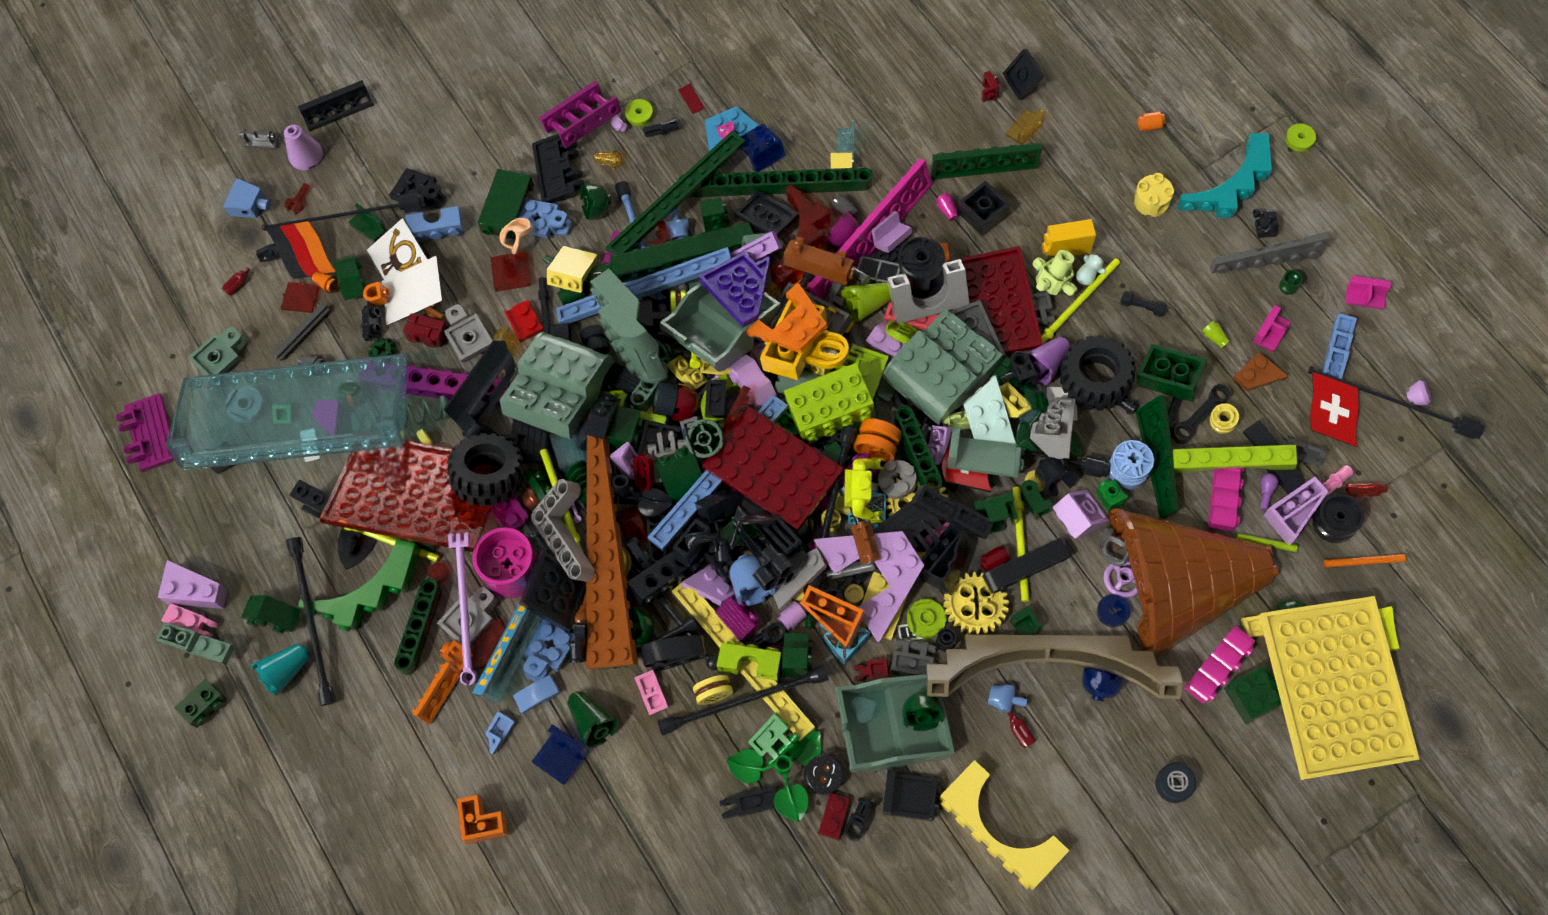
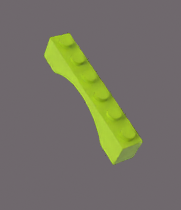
(1263, 457)

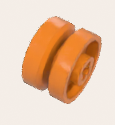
(878, 439)

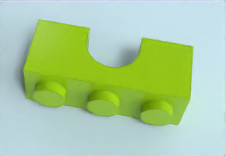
(733, 655)

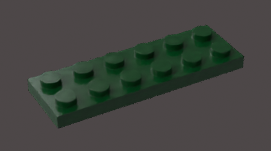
(985, 161)

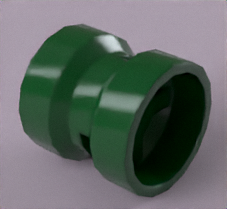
(1290, 283)

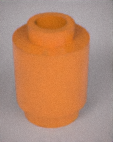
(1151, 121)

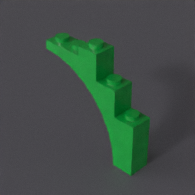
(392, 577)

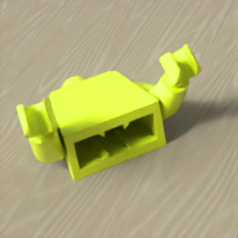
(859, 488)

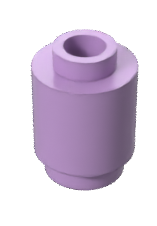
(792, 615)

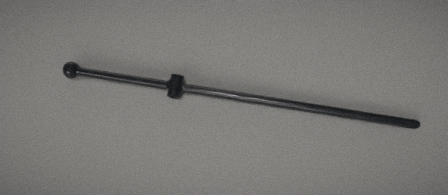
(711, 660)

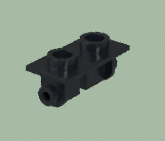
(372, 316)

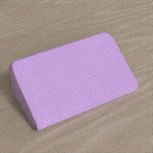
(624, 460)

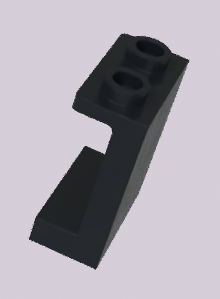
(312, 498)
(911, 796)

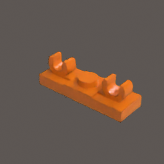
(437, 693)

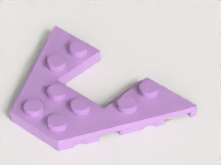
(898, 565)

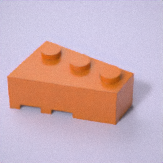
(834, 614)

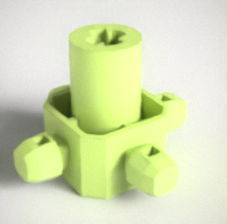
(1056, 274)

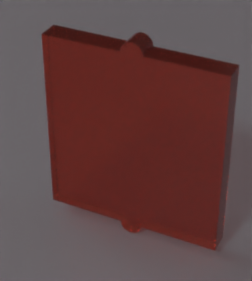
(300, 297)

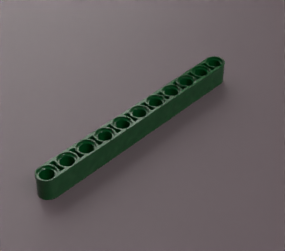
(784, 179)

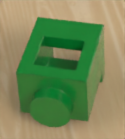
(1109, 500)

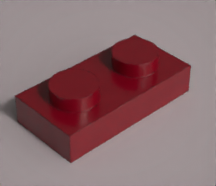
(834, 816)

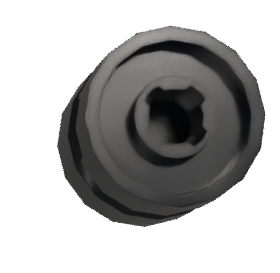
(594, 338)

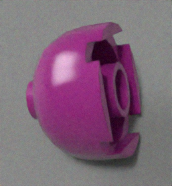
(842, 230)

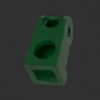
(1034, 500)

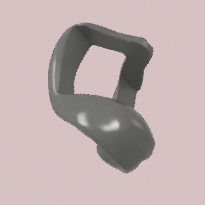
(1107, 538)

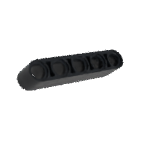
(1027, 565)

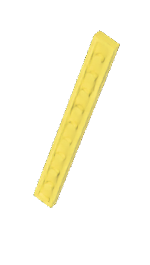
(719, 633)

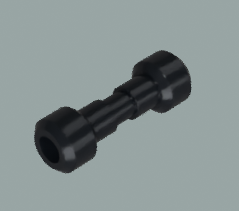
(1157, 308)

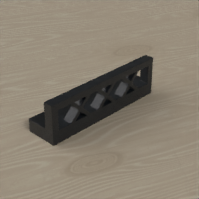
(334, 102)

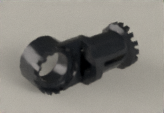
(765, 637)
(578, 643)
(859, 819)

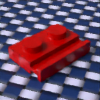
(524, 321)

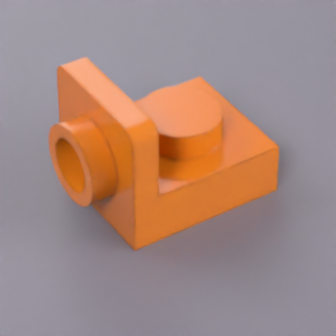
(453, 654)

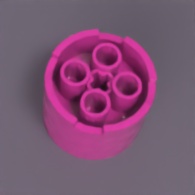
(496, 552)

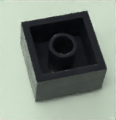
(983, 208)

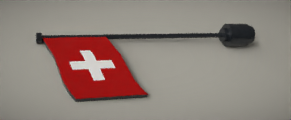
(1336, 410)
(1091, 466)

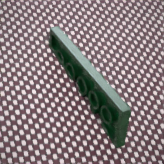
(1155, 434)

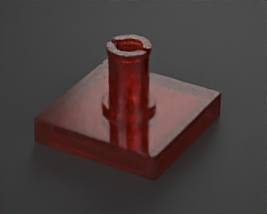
(510, 271)

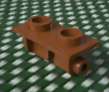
(865, 542)

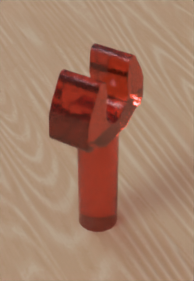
(297, 200)

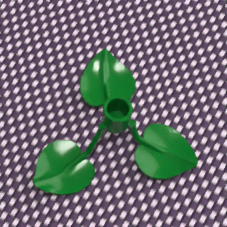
(788, 802)

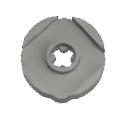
(901, 488)

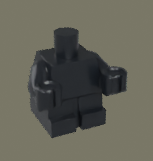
(1267, 223)

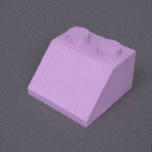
(882, 343)
(1080, 513)

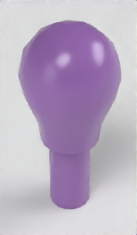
(1268, 485)

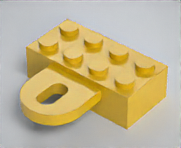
(791, 363)

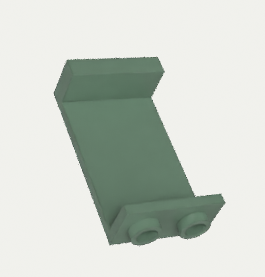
(984, 456)

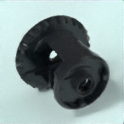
(923, 263)

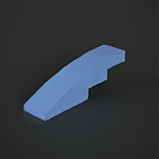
(1339, 345)

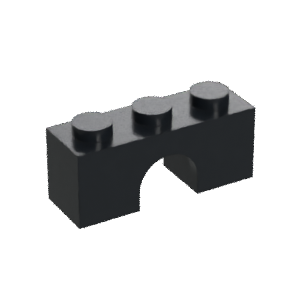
(602, 416)

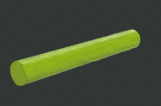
(1273, 543)

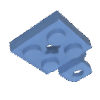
(551, 218)
(542, 659)

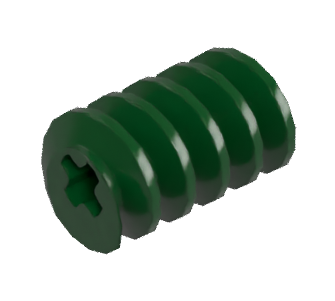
(578, 473)

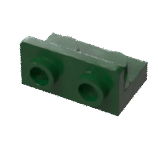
(539, 481)

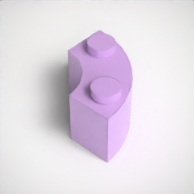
(747, 373)

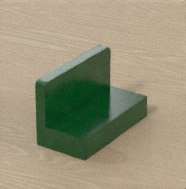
(368, 225)

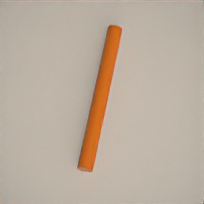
(1364, 560)

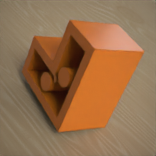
(477, 825)

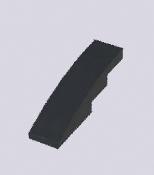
(1260, 436)

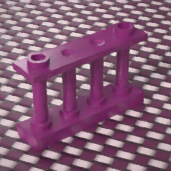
(574, 105)

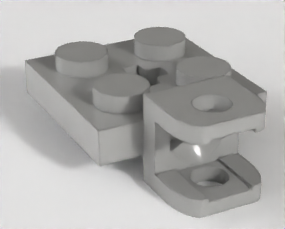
(463, 326)
(477, 611)

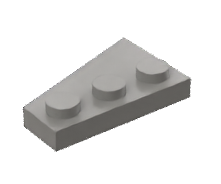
(805, 575)

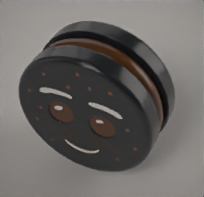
(823, 774)

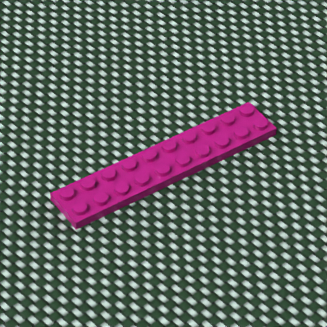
(900, 199)

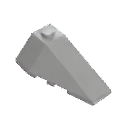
(1055, 428)

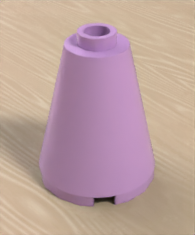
(302, 148)

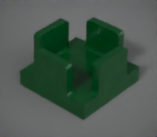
(997, 510)

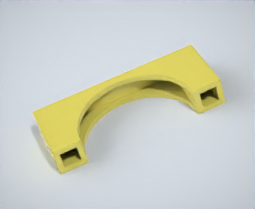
(1028, 864)

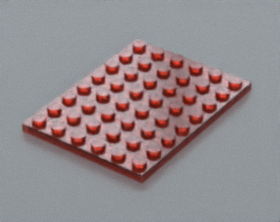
(404, 496)

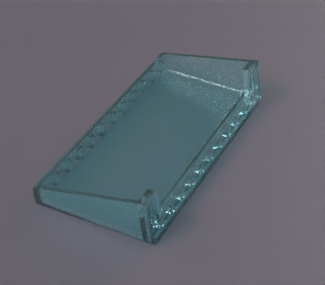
(290, 412)

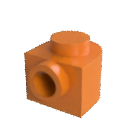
(376, 293)

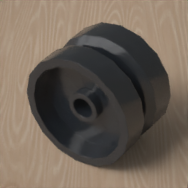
(1338, 518)

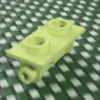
(957, 419)

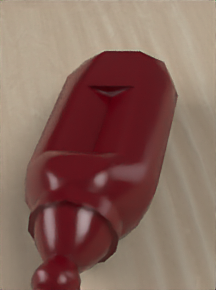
(235, 282)
(1021, 731)

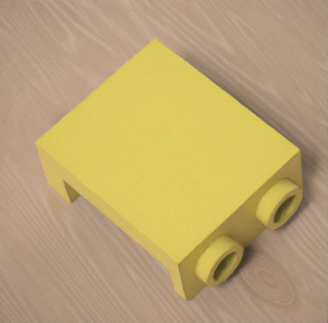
(570, 268)

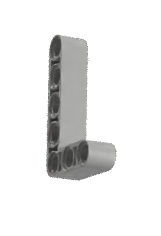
(549, 524)

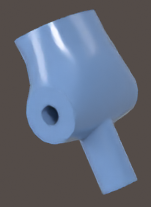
(677, 227)
(1004, 697)

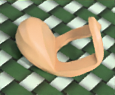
(521, 228)

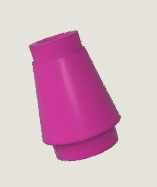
(947, 206)

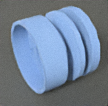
(1130, 474)

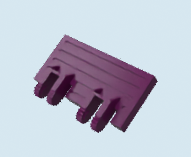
(150, 436)

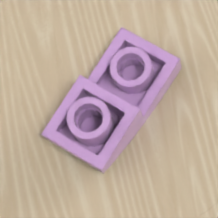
(938, 442)

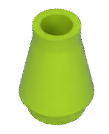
(1215, 334)

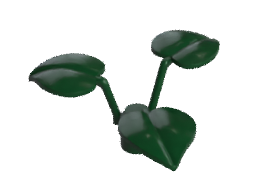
(1038, 401)

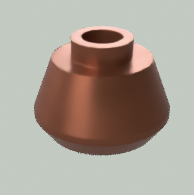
(530, 499)

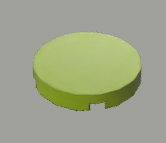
(901, 332)
(926, 618)

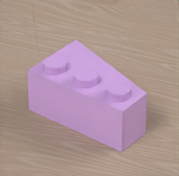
(1295, 509)
(190, 589)

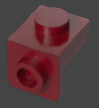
(992, 87)

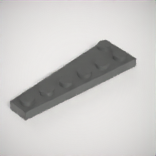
(1310, 248)

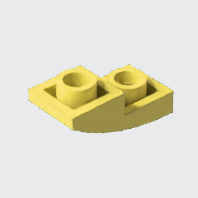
(685, 373)

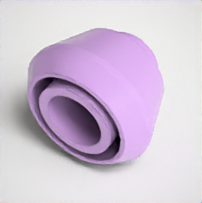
(1419, 393)

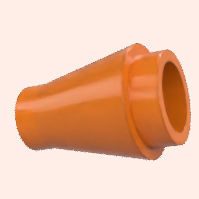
(326, 282)

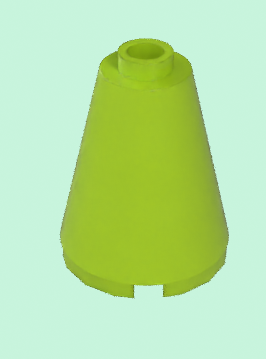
(865, 299)

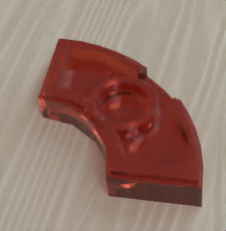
(486, 644)

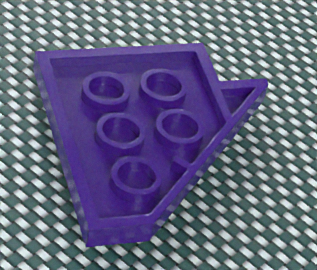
(738, 286)

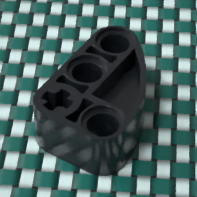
(673, 652)

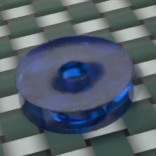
(1108, 618)

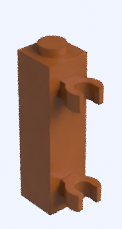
(819, 262)

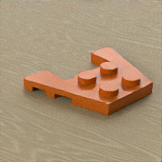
(797, 328)

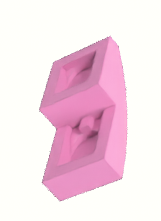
(651, 692)

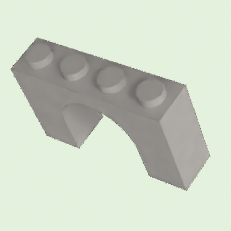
(951, 296)

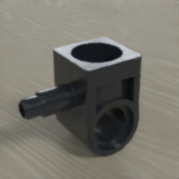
(1021, 374)

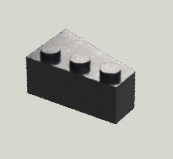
(946, 559)

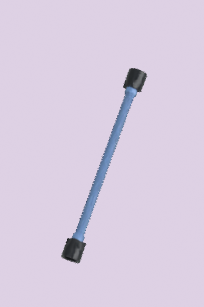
(624, 193)

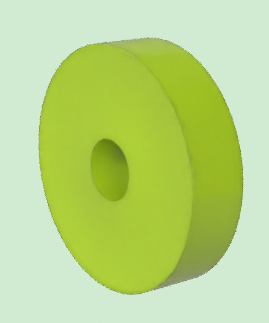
(636, 106)
(1300, 130)

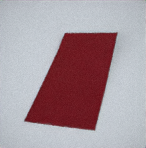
(691, 98)

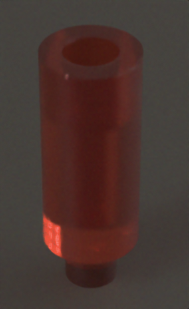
(1365, 489)

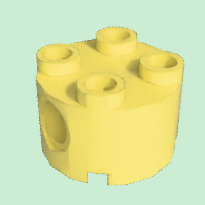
(1153, 195)

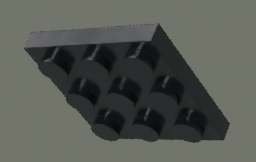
(553, 593)

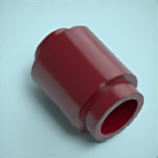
(994, 558)

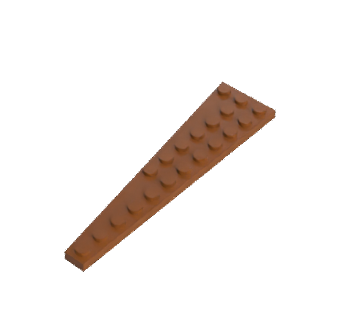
(608, 621)

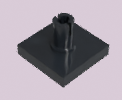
(1023, 74)

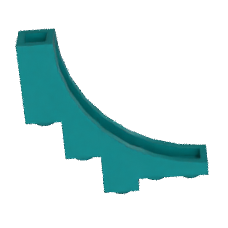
(1240, 186)

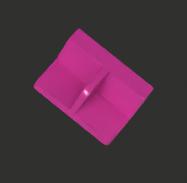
(1367, 292)
(1272, 330)

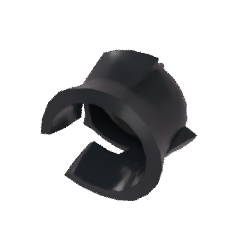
(1050, 470)

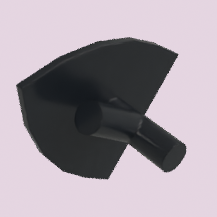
(353, 547)

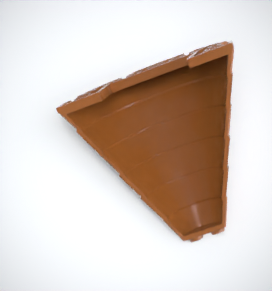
(1187, 575)

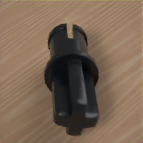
(660, 128)

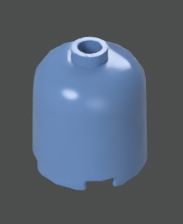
(743, 582)

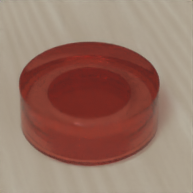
(438, 572)

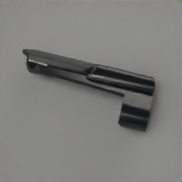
(470, 404)

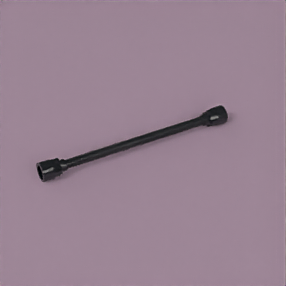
(846, 439)
(325, 693)
(670, 724)

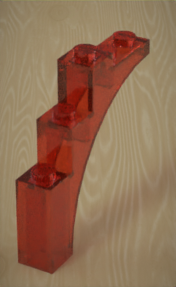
(812, 222)

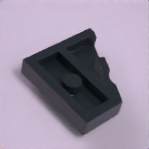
(649, 435)

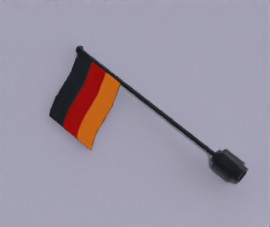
(302, 248)

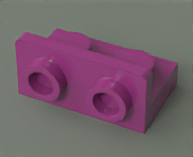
(510, 514)

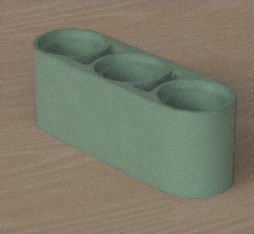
(646, 395)

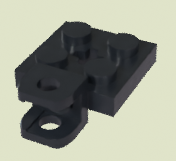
(424, 185)

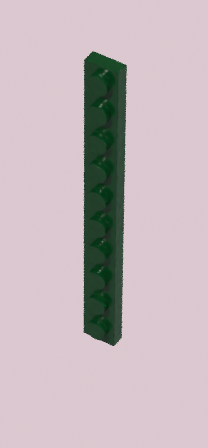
(676, 194)

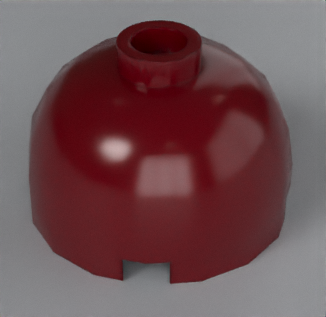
(687, 403)

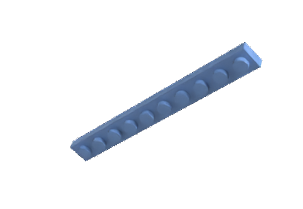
(648, 285)
(704, 486)

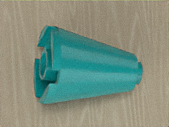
(281, 667)

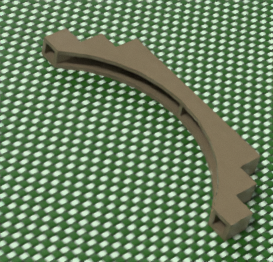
(1102, 652)

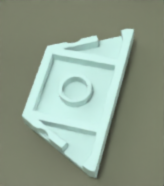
(988, 414)

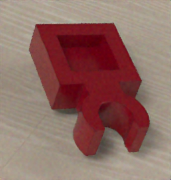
(875, 670)

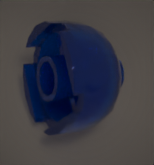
(1101, 683)

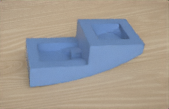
(536, 693)

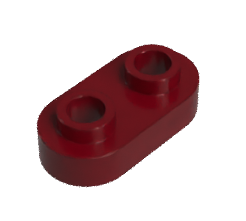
(644, 472)

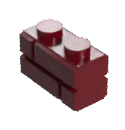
(425, 330)

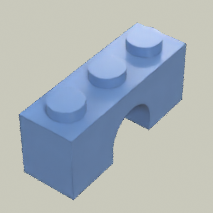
(448, 225)

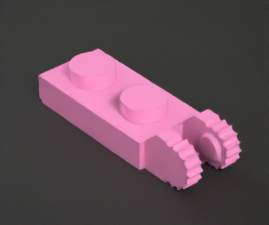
(187, 619)

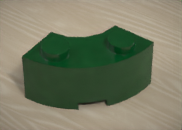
(349, 276)

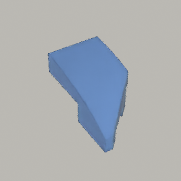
(499, 730)

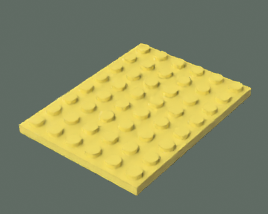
(1338, 687)

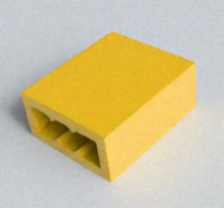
(1072, 236)

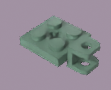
(219, 346)

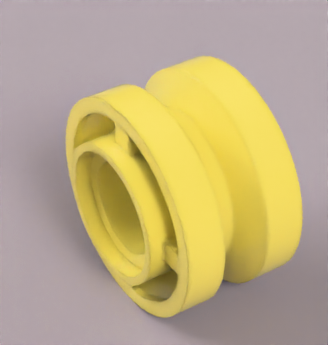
(1224, 410)

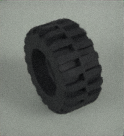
(1099, 351)
(487, 488)

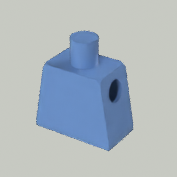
(245, 200)

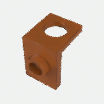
(431, 313)

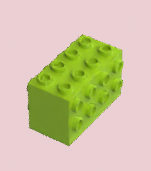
(829, 403)

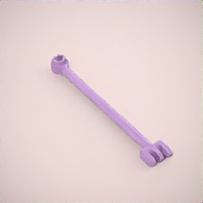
(459, 544)

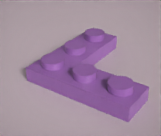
(760, 247)

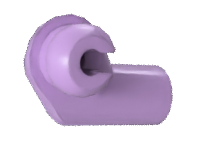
(617, 123)

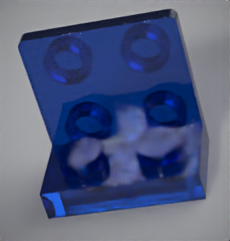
(762, 147)
(560, 755)

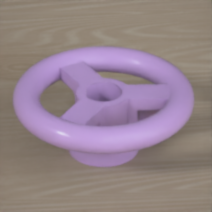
(1120, 571)

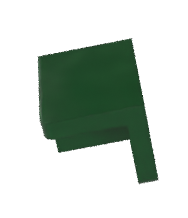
(1025, 622)

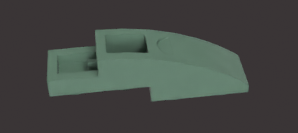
(195, 644)

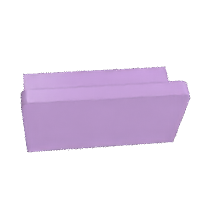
(890, 233)

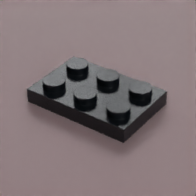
(766, 214)

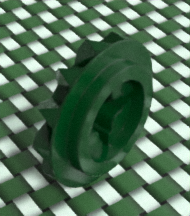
(389, 345)

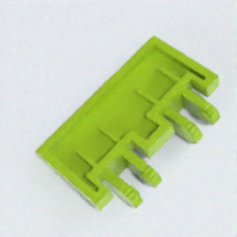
(870, 365)

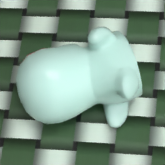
(1088, 271)

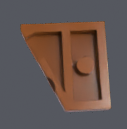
(1258, 372)

